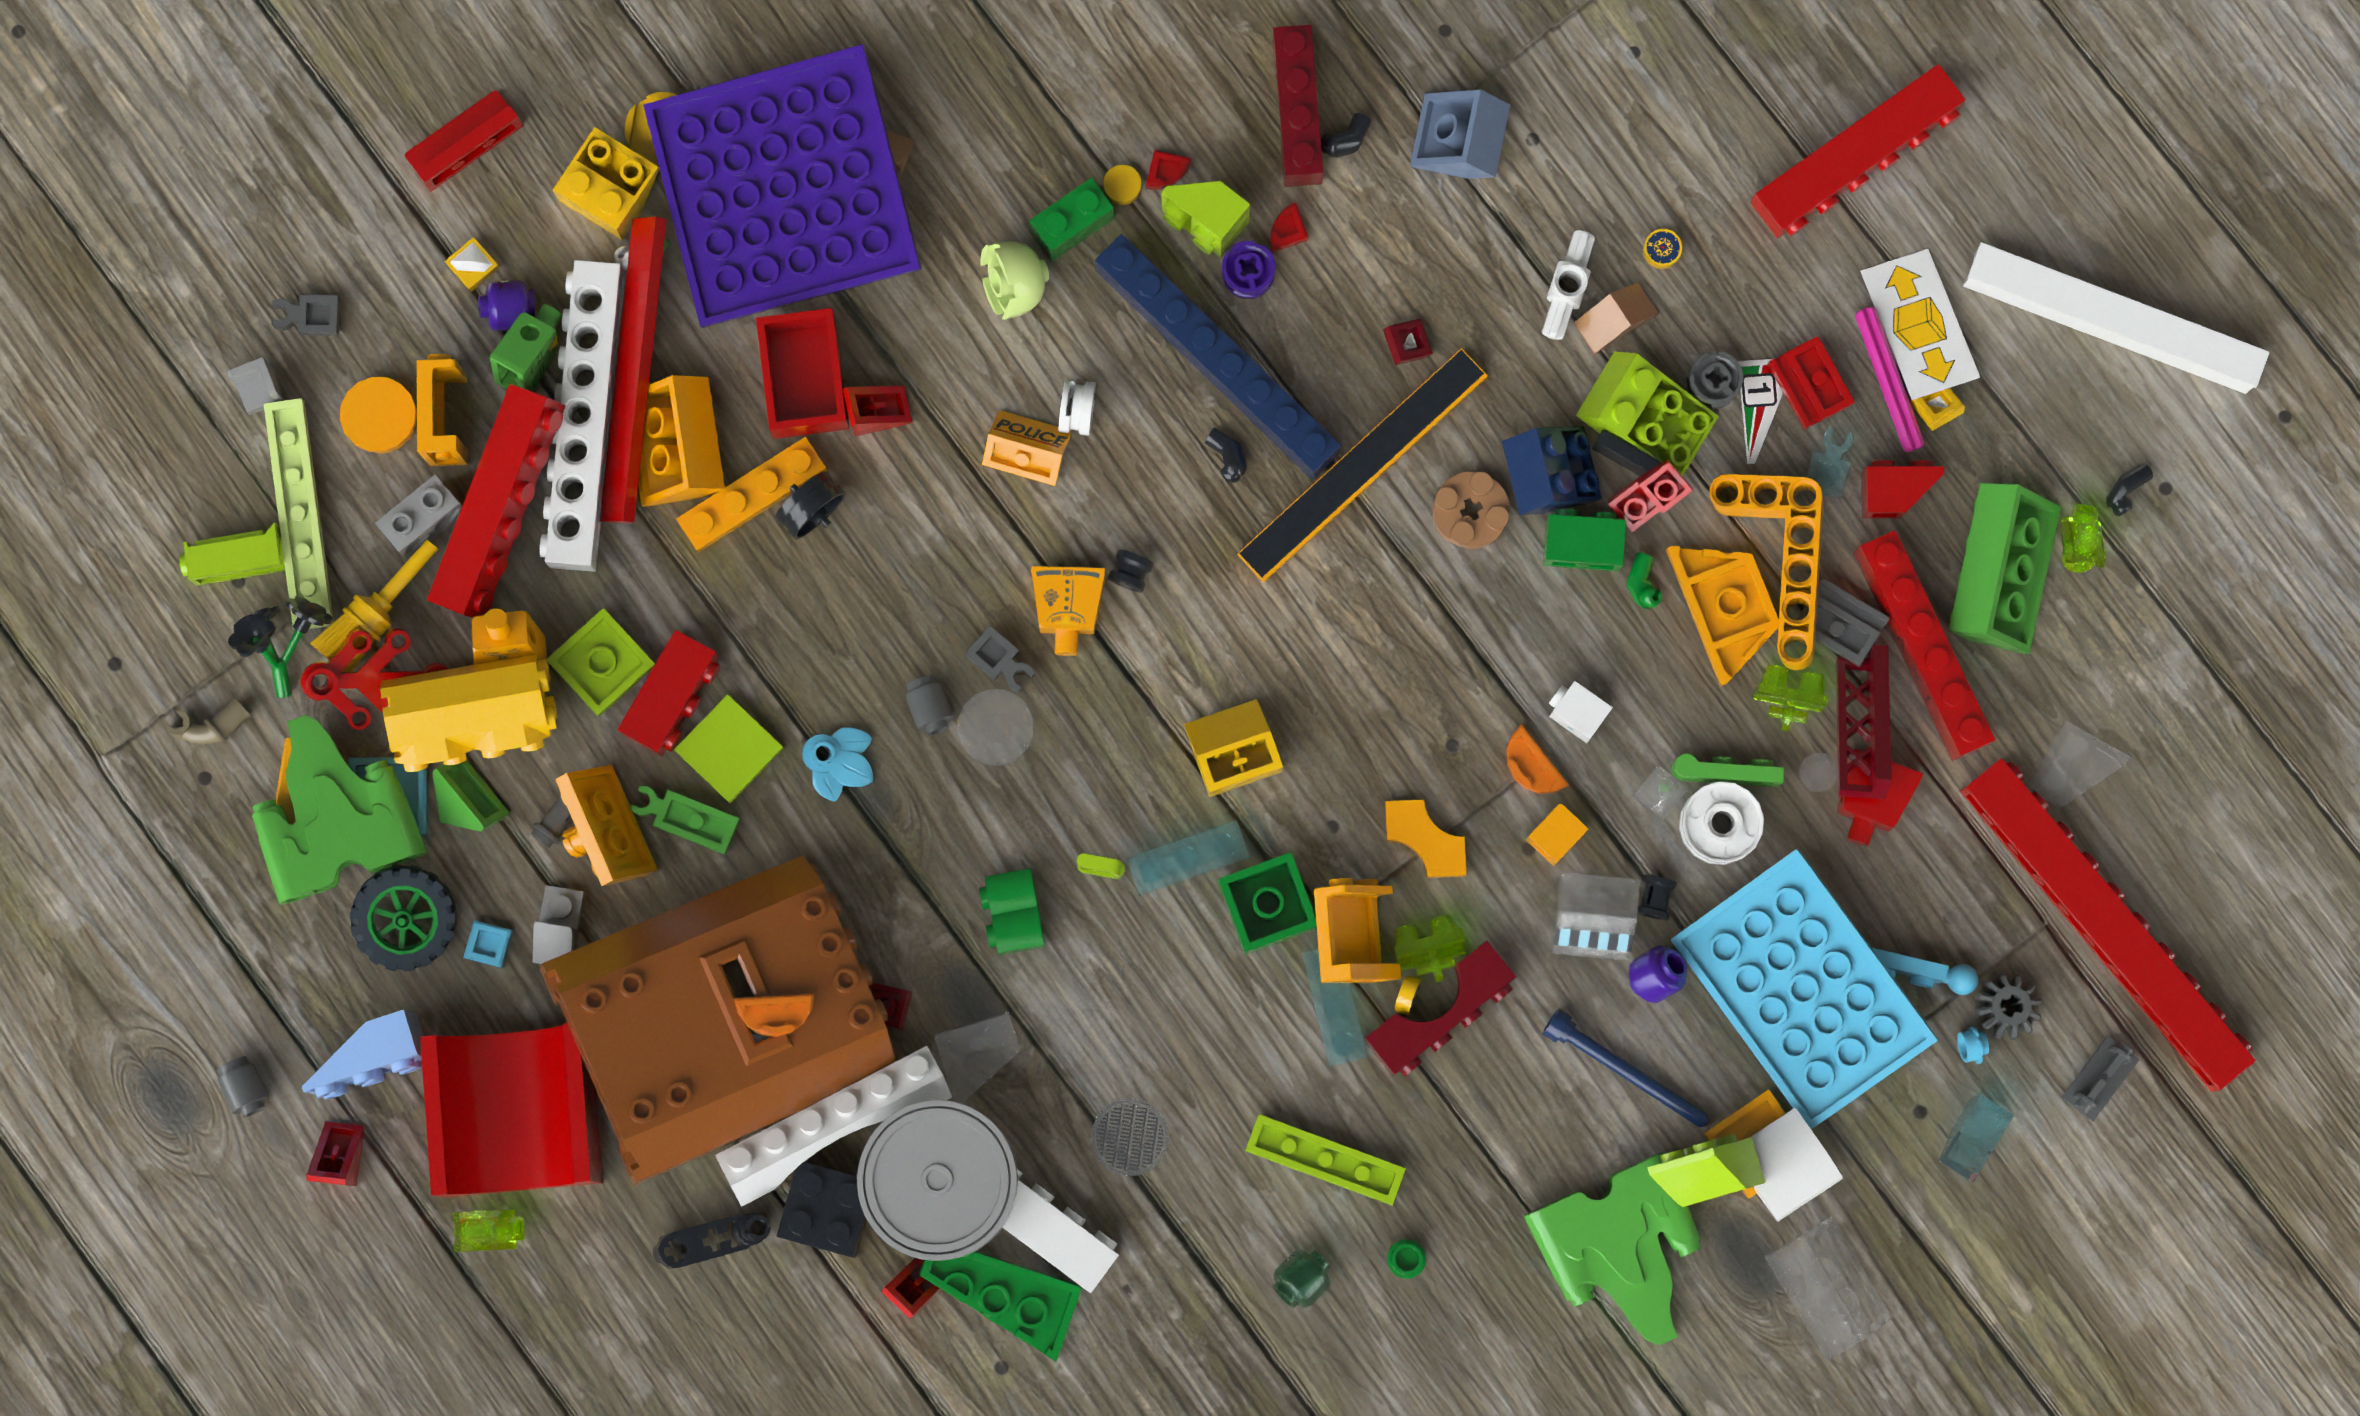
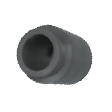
(928, 705)
(242, 1087)

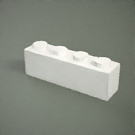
(1060, 1236)

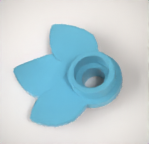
(844, 762)

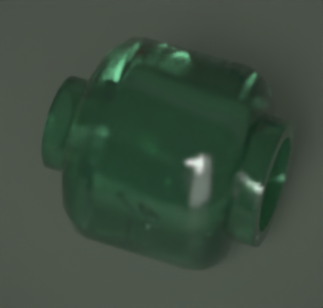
(1302, 1278)

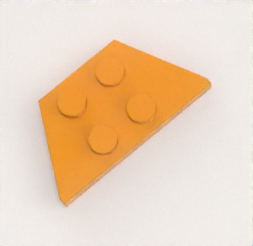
(1726, 605)

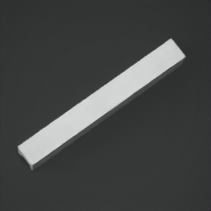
(2116, 319)

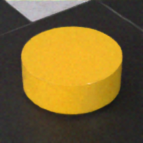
(1122, 184)

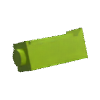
(233, 556)

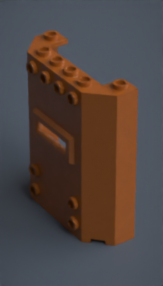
(666, 1026)

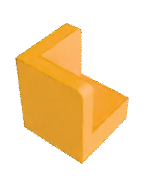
(1557, 834)

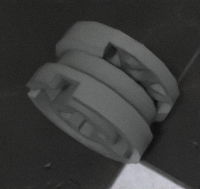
(1715, 379)

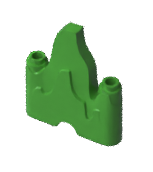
(336, 818)
(1618, 1246)

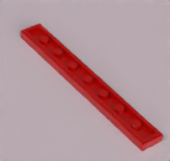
(633, 370)

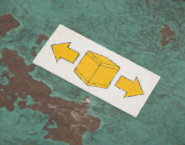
(1920, 324)

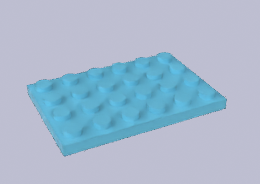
(1804, 989)

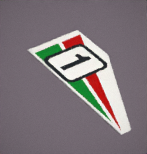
(1759, 403)

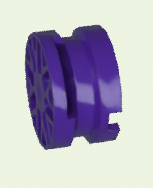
(1248, 270)

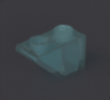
(1974, 1136)

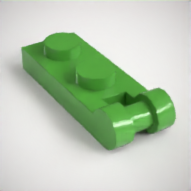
(1723, 769)

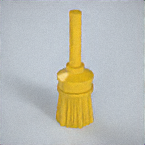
(370, 612)

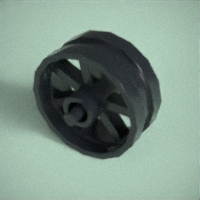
(810, 505)

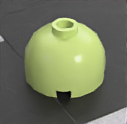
(1014, 278)

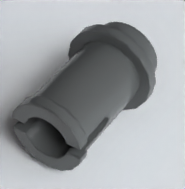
(552, 824)

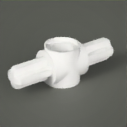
(1561, 301)

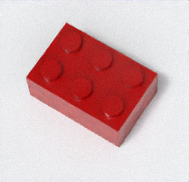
(802, 373)

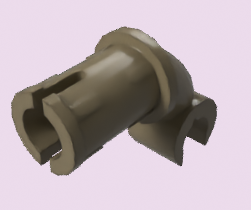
(214, 730)

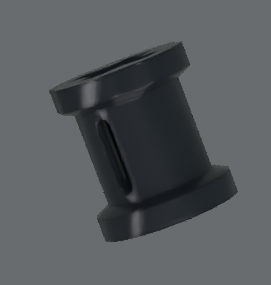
(1656, 897)

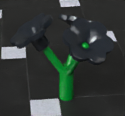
(254, 633)

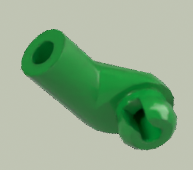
(1639, 584)

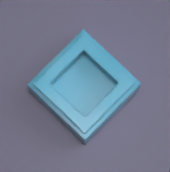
(488, 944)

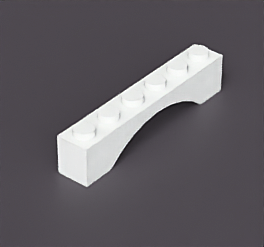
(771, 1155)

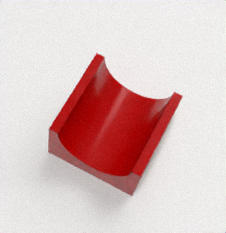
(509, 1113)

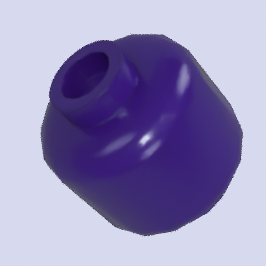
(505, 302)
(1657, 974)

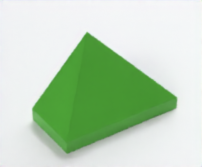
(466, 798)

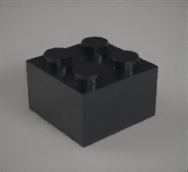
(823, 1210)

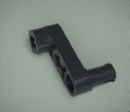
(692, 1244)

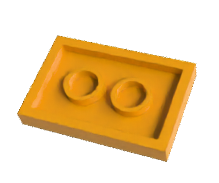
(604, 826)

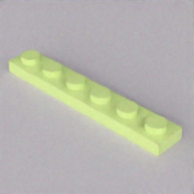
(297, 503)

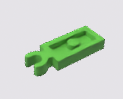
(690, 819)

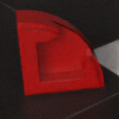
(1166, 170)
(1287, 229)

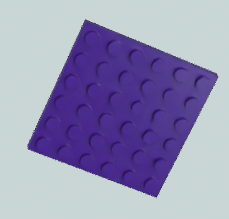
(782, 186)

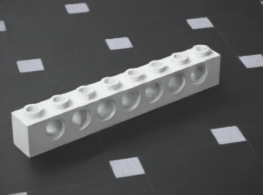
(585, 281)

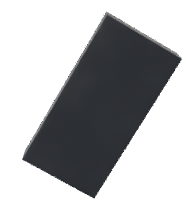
(1624, 453)

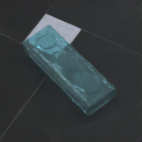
(1188, 858)
(1335, 1015)

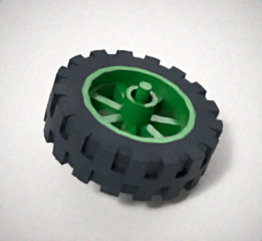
(400, 956)

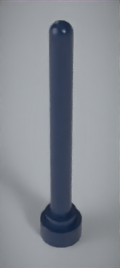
(1563, 1029)

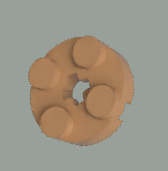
(1480, 490)

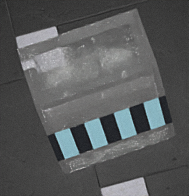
(1595, 916)

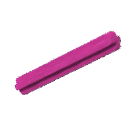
(1889, 379)

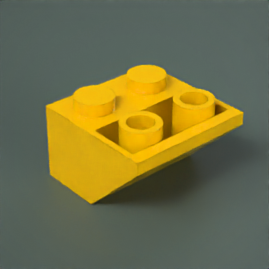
(607, 183)
(1233, 748)

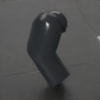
(1347, 141)
(1232, 455)
(2127, 483)

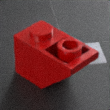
(1892, 490)

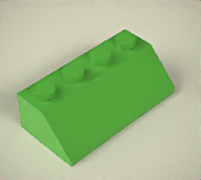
(2004, 567)

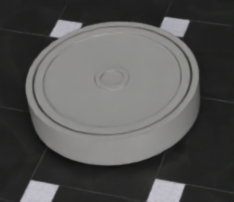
(937, 1180)

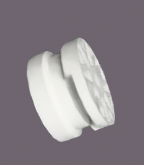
(1081, 407)

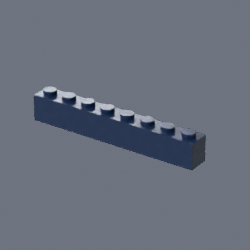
(1217, 357)

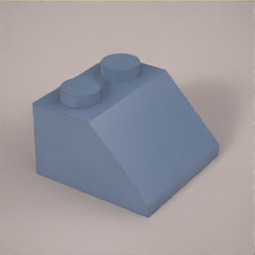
(1460, 134)

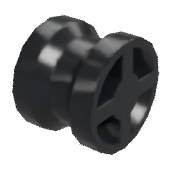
(1130, 571)

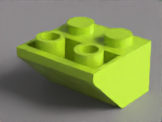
(1207, 212)
(1708, 1170)

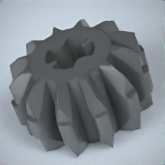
(2015, 1020)

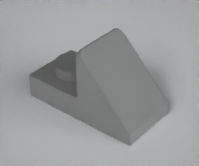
(558, 923)

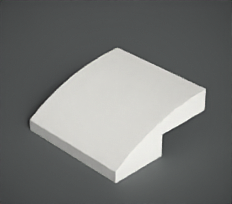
(1792, 1165)

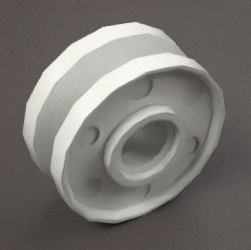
(1738, 806)

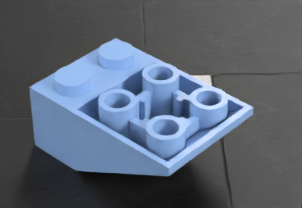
(373, 1050)

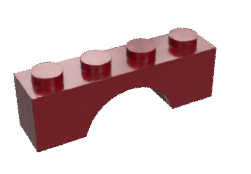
(1297, 105)
(1479, 978)

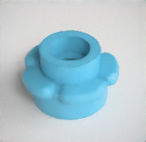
(1972, 1045)

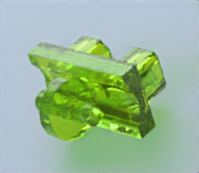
(2082, 539)
(1808, 696)
(1431, 952)
(487, 1230)

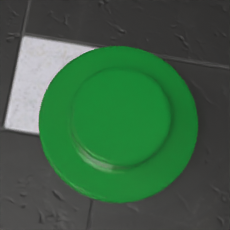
(1406, 1259)

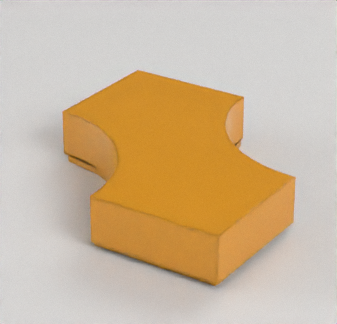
(1411, 826)

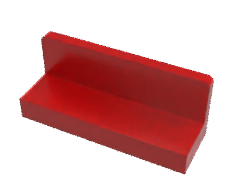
(463, 140)

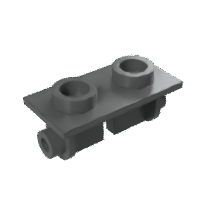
(2100, 1078)

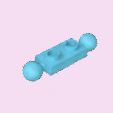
(1961, 978)

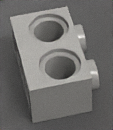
(420, 516)

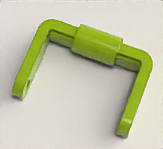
(1100, 866)

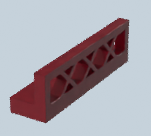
(1878, 719)

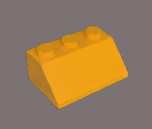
(679, 443)

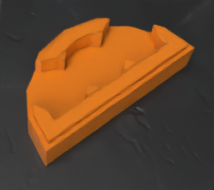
(1531, 765)
(774, 1014)

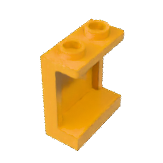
(431, 438)
(1350, 932)

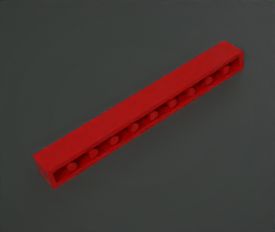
(2108, 926)

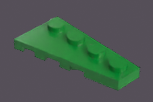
(1014, 1297)

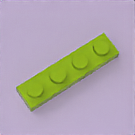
(1325, 1159)

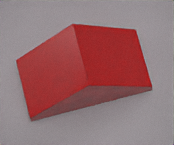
(876, 408)
(337, 1154)
(910, 1290)

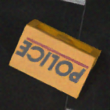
(1025, 447)

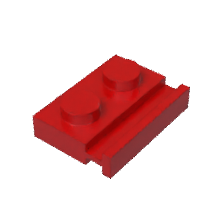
(1811, 383)

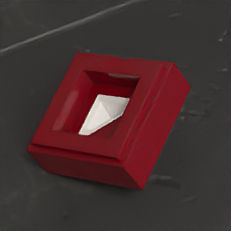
(1407, 341)

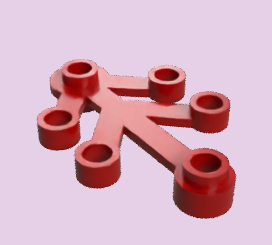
(365, 679)

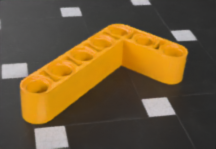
(1793, 553)

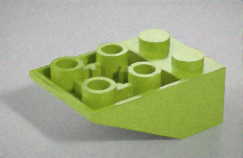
(1647, 410)

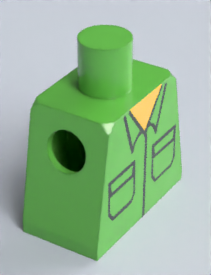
(526, 349)

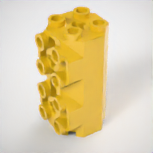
(469, 709)

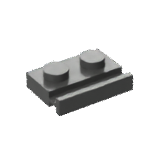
(1846, 623)

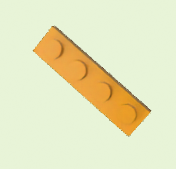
(750, 494)

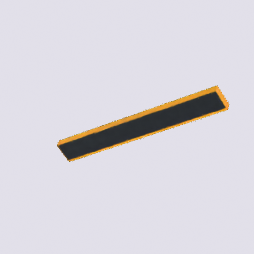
(1362, 465)

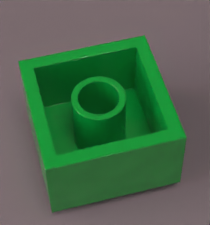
(1267, 903)

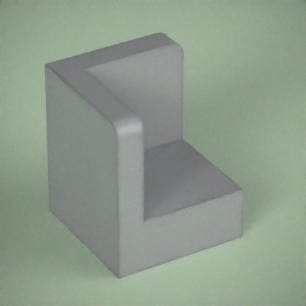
(256, 385)

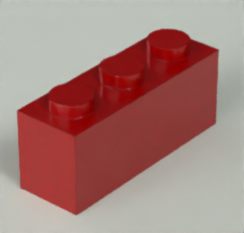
(670, 694)

